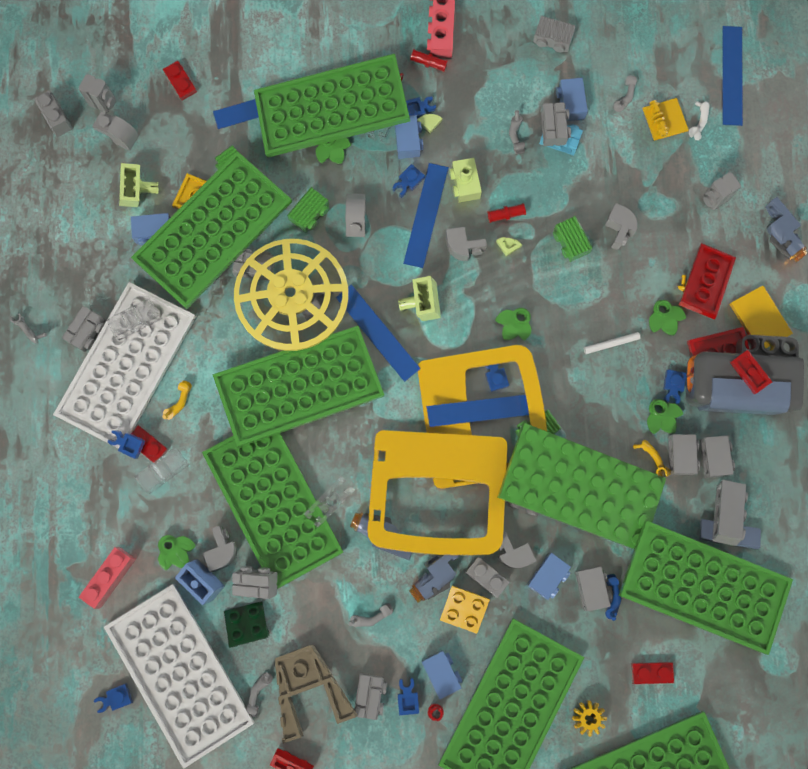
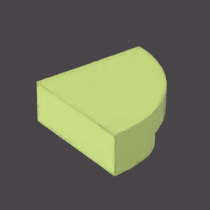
(430, 121)
(508, 245)

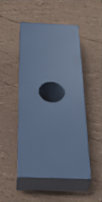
(751, 540)

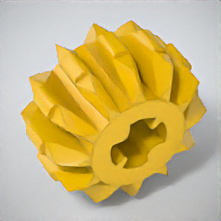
(588, 710)

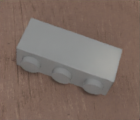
(729, 513)

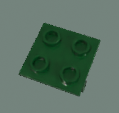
(246, 624)

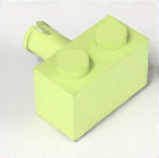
(466, 180)
(132, 185)
(424, 299)

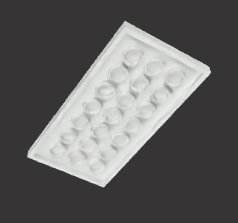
(123, 374)
(179, 675)

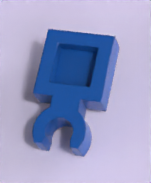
(418, 108)
(409, 179)
(496, 378)
(675, 383)
(129, 444)
(115, 698)
(408, 700)

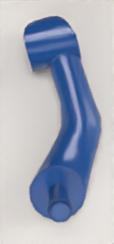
(612, 611)

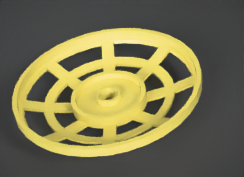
(291, 305)

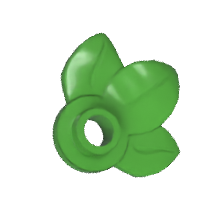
(332, 151)
(668, 320)
(513, 326)
(665, 418)
(177, 553)

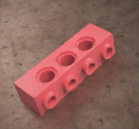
(441, 46)

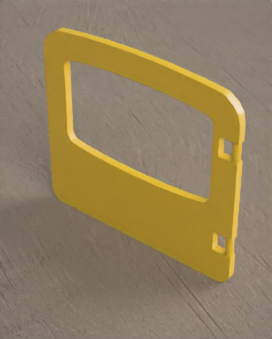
(444, 382)
(444, 457)

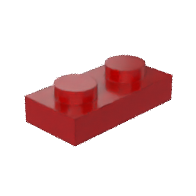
(179, 80)
(751, 372)
(152, 448)
(652, 673)
(284, 760)

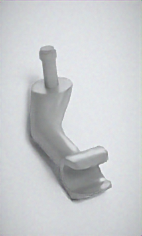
(621, 104)
(515, 124)
(28, 332)
(359, 621)
(263, 681)

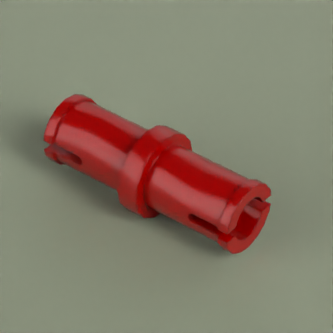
(428, 60)
(506, 213)
(437, 717)

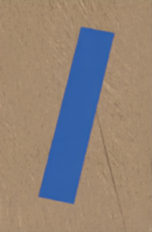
(732, 76)
(236, 114)
(425, 215)
(379, 335)
(477, 410)

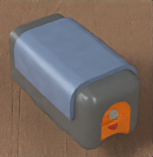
(717, 387)

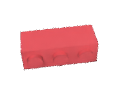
(107, 578)

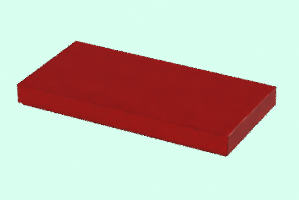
(707, 281)

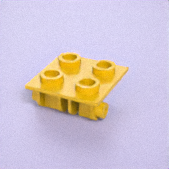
(665, 119)
(464, 609)

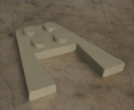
(301, 672)

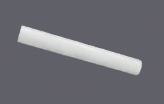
(611, 343)

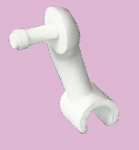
(696, 131)

